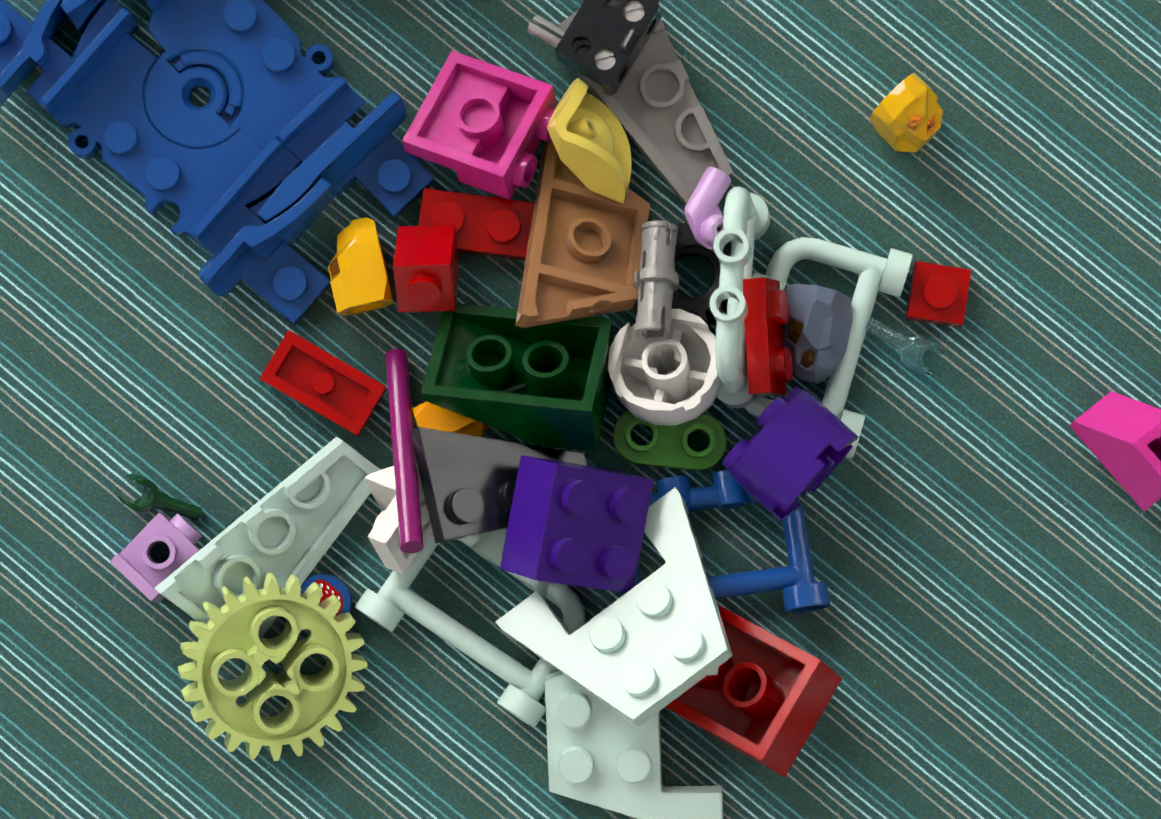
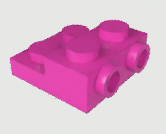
(483, 124)

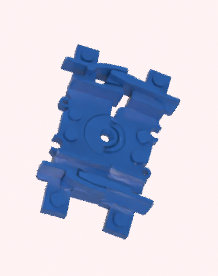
(263, 131)

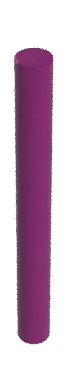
(403, 452)

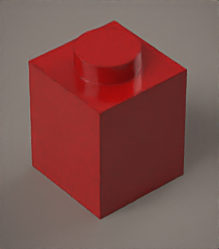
(426, 268)

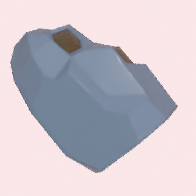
(816, 330)

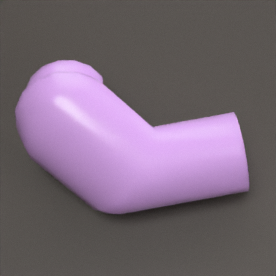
(702, 207)

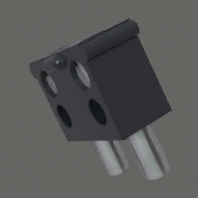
(610, 33)

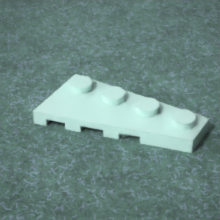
(278, 534)

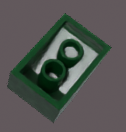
(527, 381)

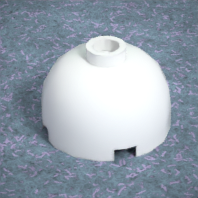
(666, 378)

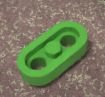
(670, 444)

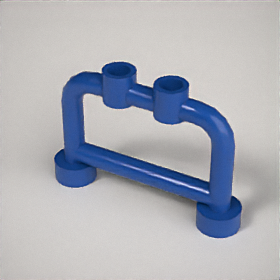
(796, 581)

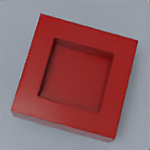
(938, 294)

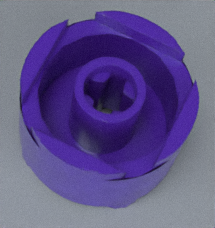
(790, 453)

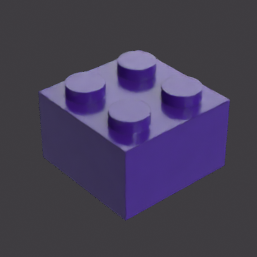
(576, 524)

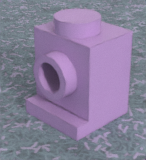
(135, 559)

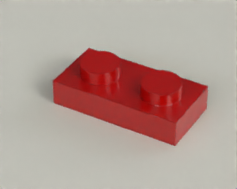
(481, 222)
(767, 360)
(323, 383)

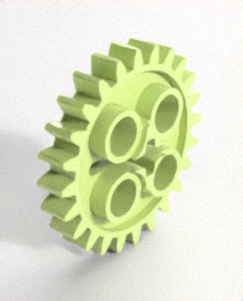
(234, 634)

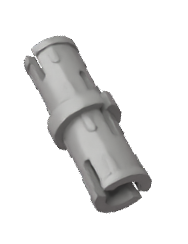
(656, 280)

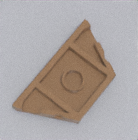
(578, 249)

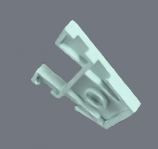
(648, 640)
(612, 761)

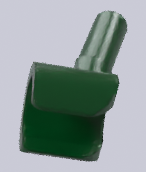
(153, 498)

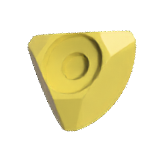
(591, 142)

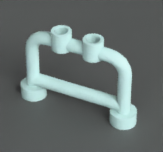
(743, 222)
(874, 276)
(524, 686)

